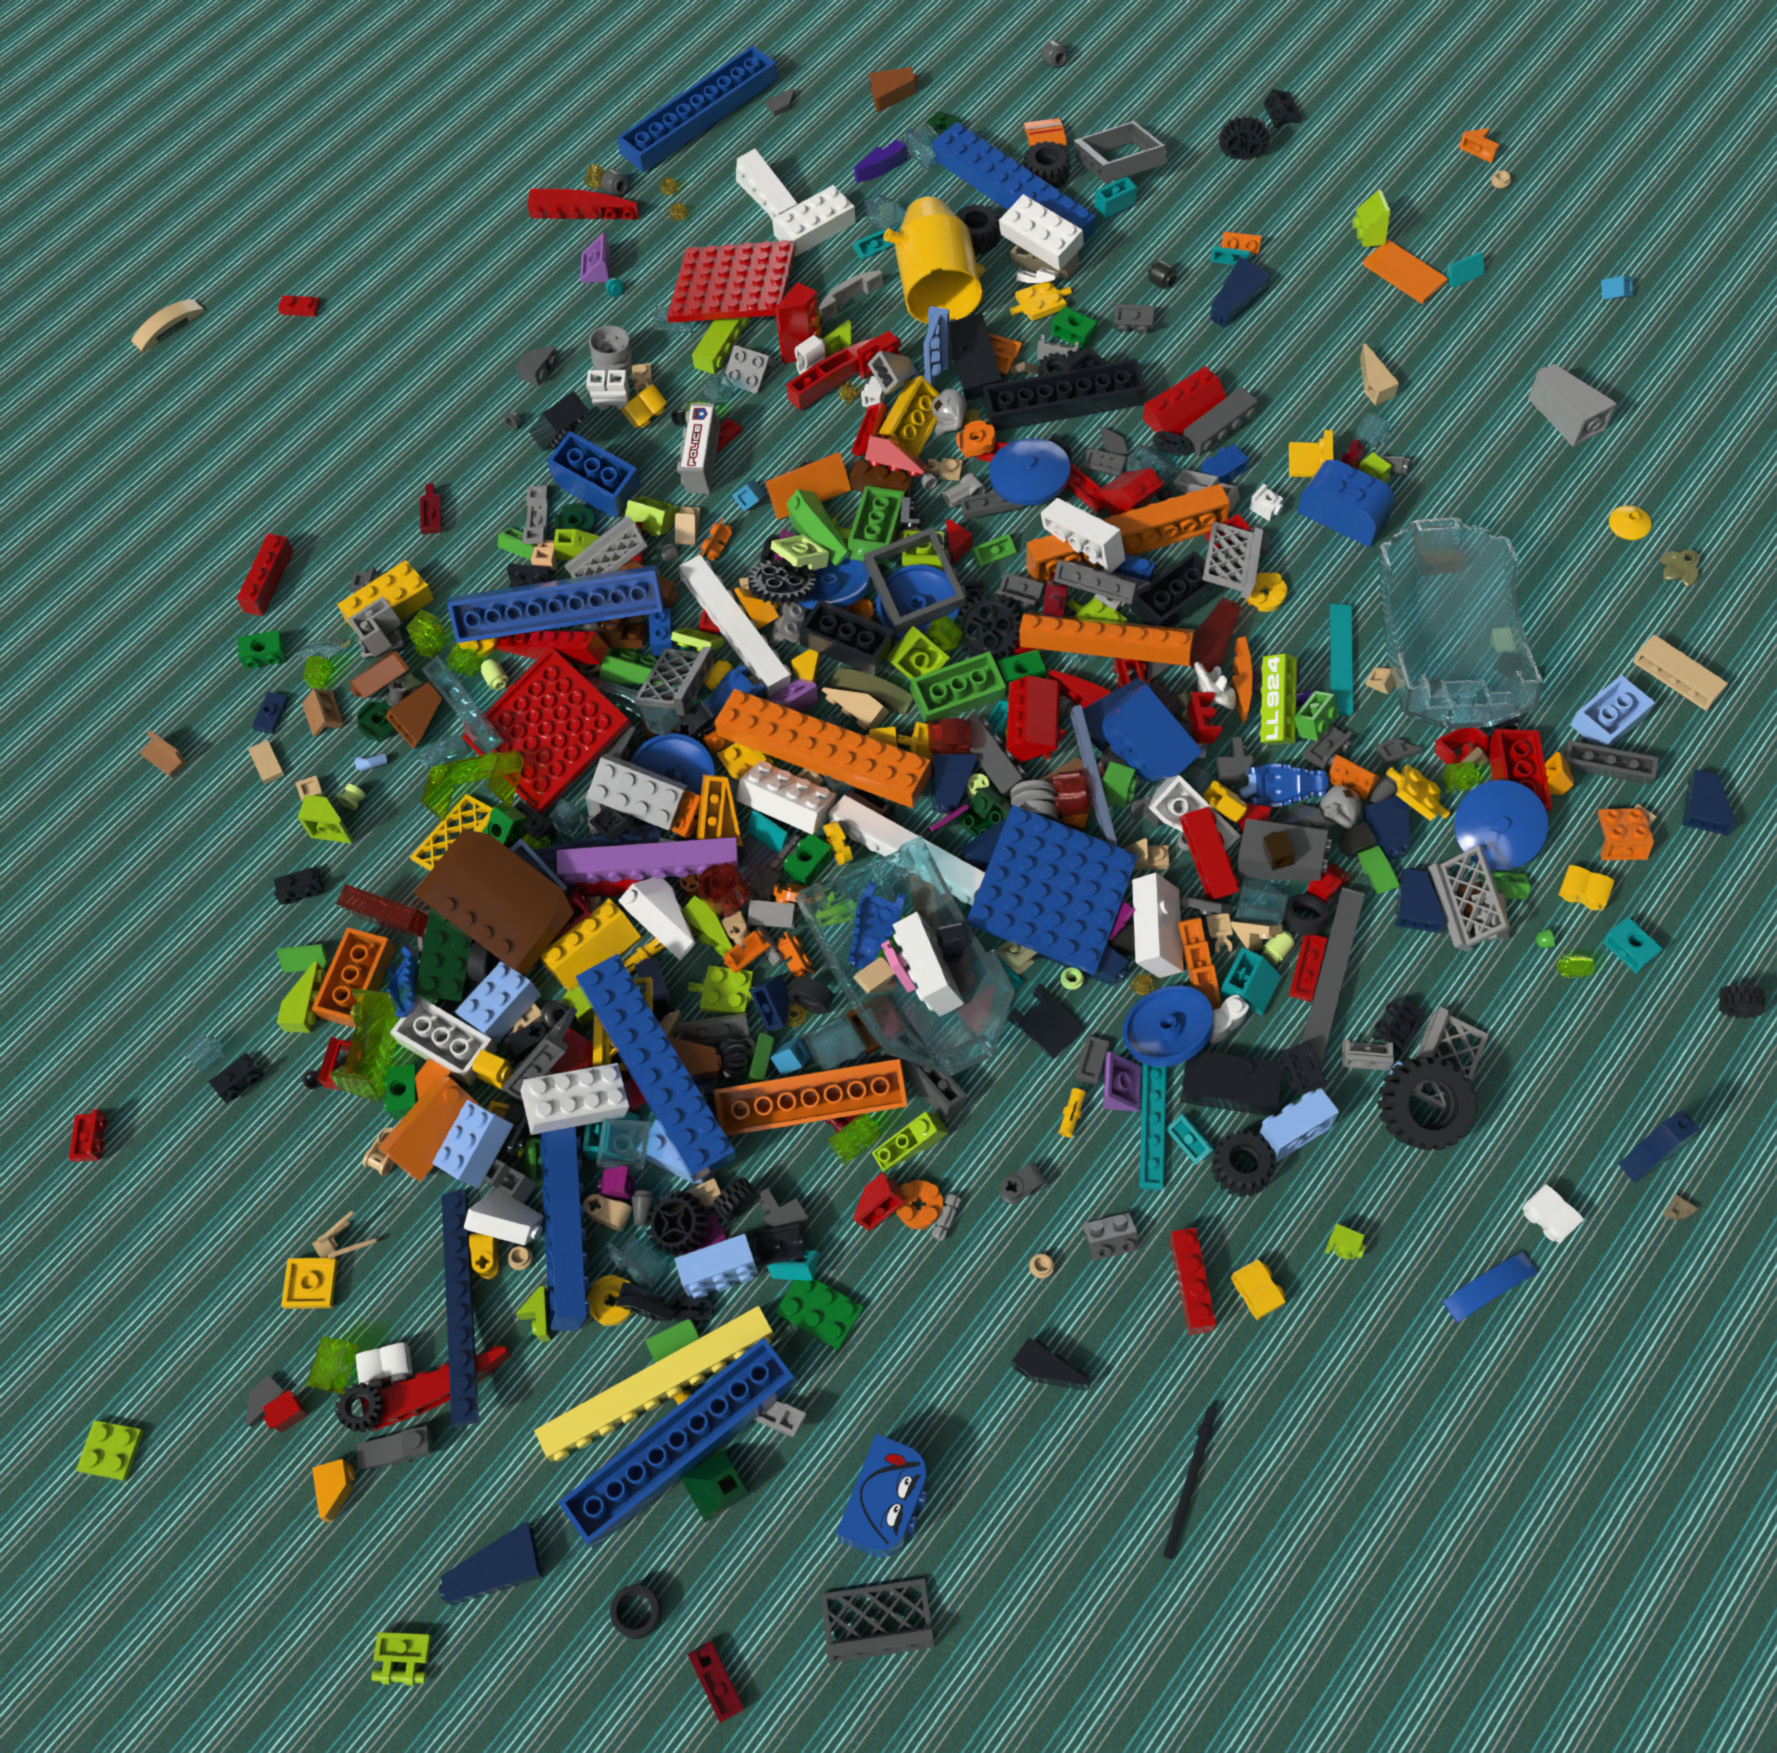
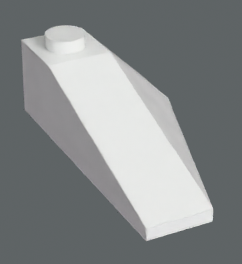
(1178, 798)
(658, 911)

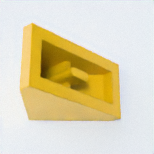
(807, 665)

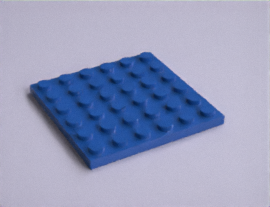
(1052, 889)

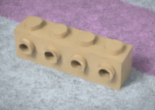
(1680, 672)

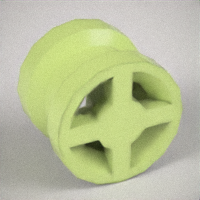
(976, 781)
(351, 797)

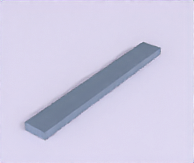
(1092, 775)

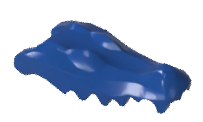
(733, 680)
(1284, 784)
(873, 925)
(402, 982)

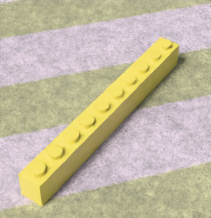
(652, 1385)

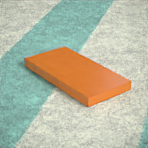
(1405, 271)
(824, 477)

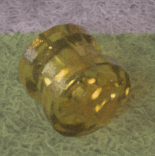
(594, 175)

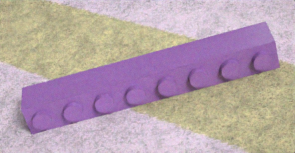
(644, 860)

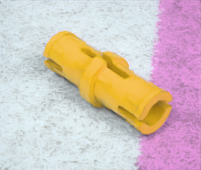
(642, 953)
(1068, 1125)

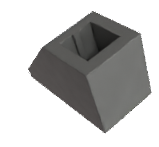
(537, 364)

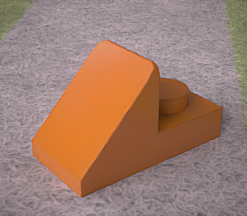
(1476, 143)

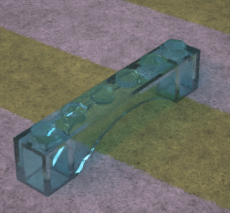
(656, 719)
(474, 720)

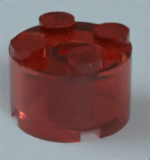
(949, 736)
(1072, 793)
(723, 889)

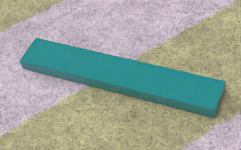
(1341, 657)
(1152, 1128)

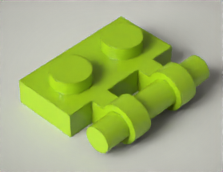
(401, 1649)

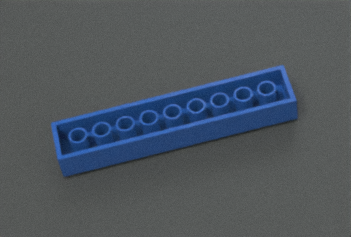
(697, 108)
(1003, 177)
(556, 604)
(655, 1068)
(563, 1230)
(677, 1443)

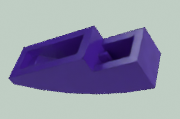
(881, 161)

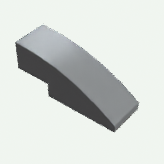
(1193, 481)

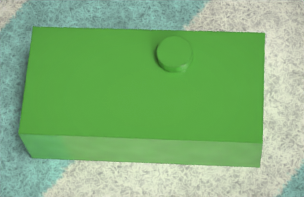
(875, 522)
(958, 688)

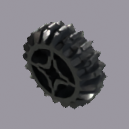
(1244, 138)
(691, 1210)

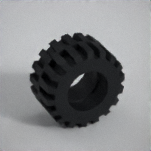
(1048, 162)
(982, 225)
(1246, 1145)

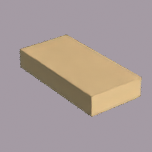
(266, 762)

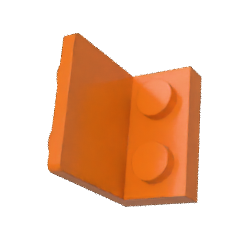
(1352, 776)
(1625, 834)

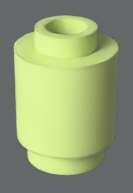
(494, 674)
(1278, 947)

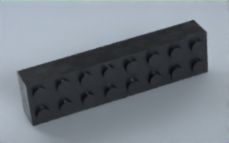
(1064, 394)

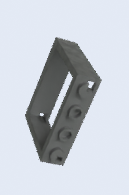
(1089, 147)
(930, 612)

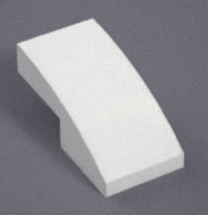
(1042, 275)

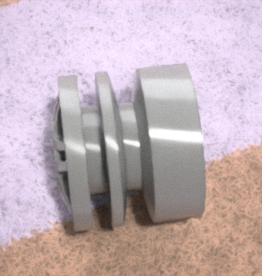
(610, 349)
(1035, 797)

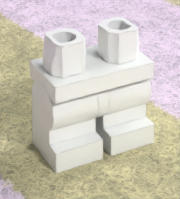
(609, 390)

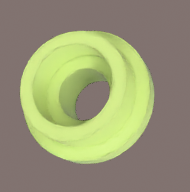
(1072, 972)

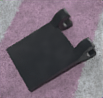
(1048, 1023)

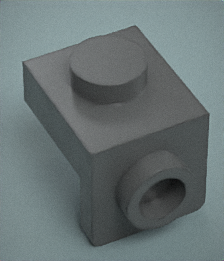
(361, 579)
(1141, 806)

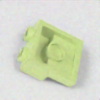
(801, 551)

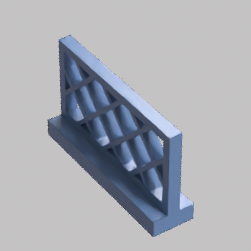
(937, 344)

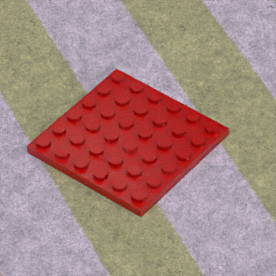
(731, 281)
(555, 725)

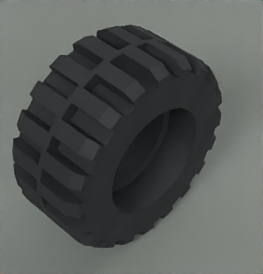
(1457, 1110)

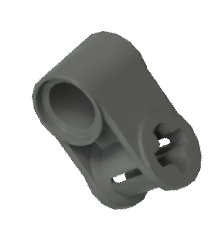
(402, 687)
(1025, 1181)

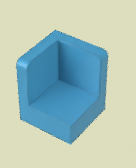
(1617, 287)
(748, 494)
(790, 1056)

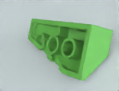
(812, 520)
(629, 666)

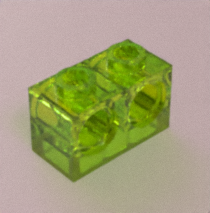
(427, 634)
(854, 1138)

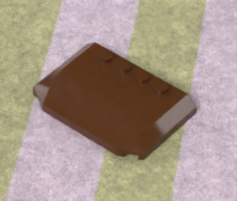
(496, 899)

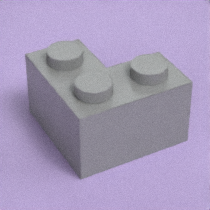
(373, 624)

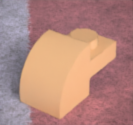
(545, 555)

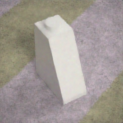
(504, 1218)

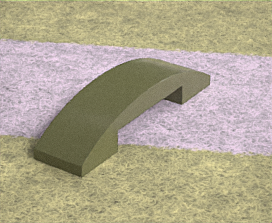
(878, 688)

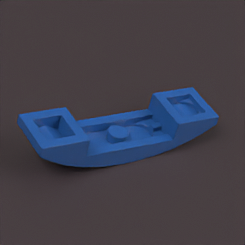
(1489, 1286)

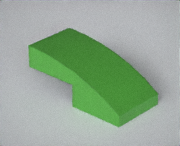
(1379, 870)

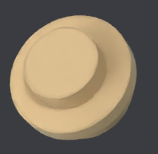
(1501, 179)
(520, 1258)
(1041, 1266)

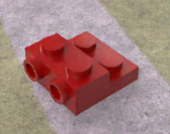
(885, 342)

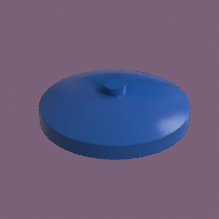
(1029, 471)
(839, 584)
(915, 589)
(676, 758)
(1504, 821)
(1169, 1026)

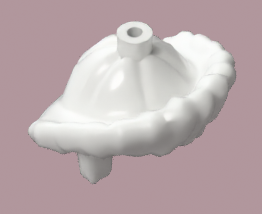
(1215, 683)

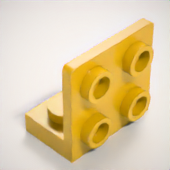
(1308, 457)

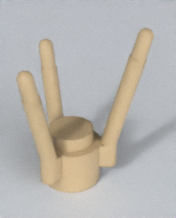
(326, 1244)

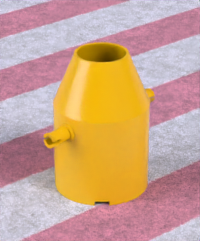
(936, 261)

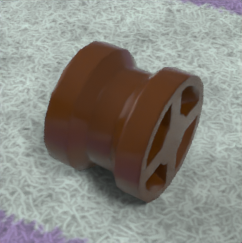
(687, 882)

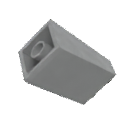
(1570, 404)

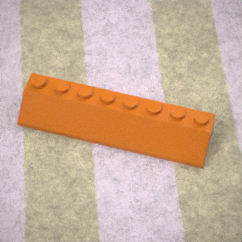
(1107, 638)
(811, 1097)

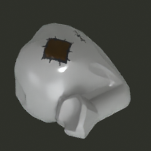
(949, 410)
(1341, 806)

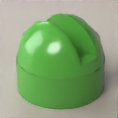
(1545, 939)

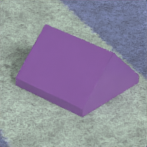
(596, 261)
(797, 695)
(1121, 1084)

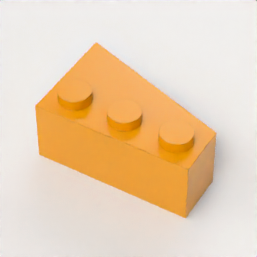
(716, 810)

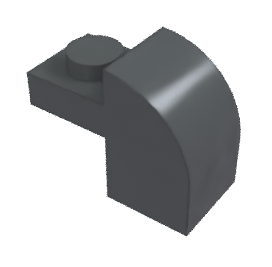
(1234, 769)
(787, 1214)

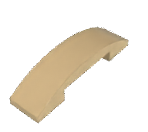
(163, 320)

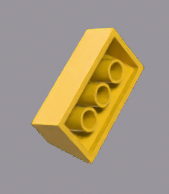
(911, 415)
(590, 943)

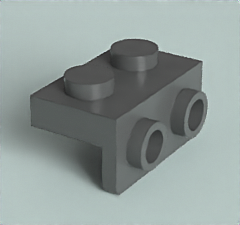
(1133, 318)
(1020, 590)
(1329, 745)
(1111, 1236)

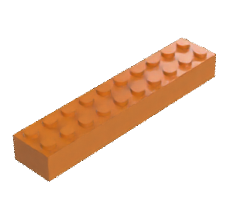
(1140, 529)
(823, 748)

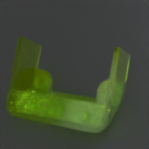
(500, 767)
(371, 1045)

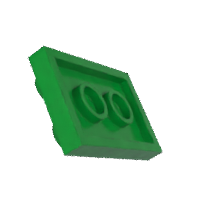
(819, 1312)

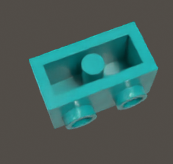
(1115, 197)

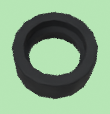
(1305, 925)
(480, 963)
(811, 995)
(618, 1601)

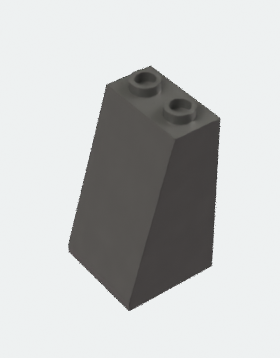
(1307, 843)

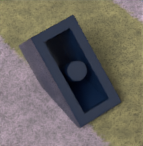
(771, 1001)

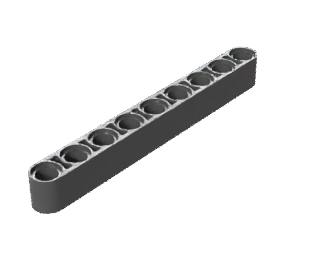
(1333, 970)

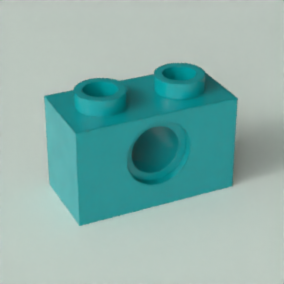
(1634, 957)

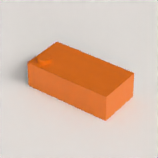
(358, 965)
(425, 1127)

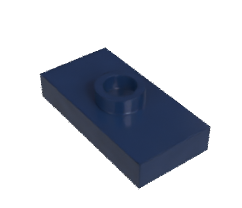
(270, 712)

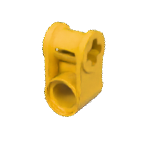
(484, 1250)

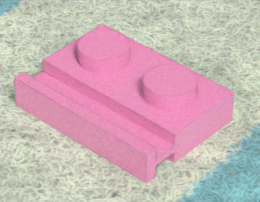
(898, 966)

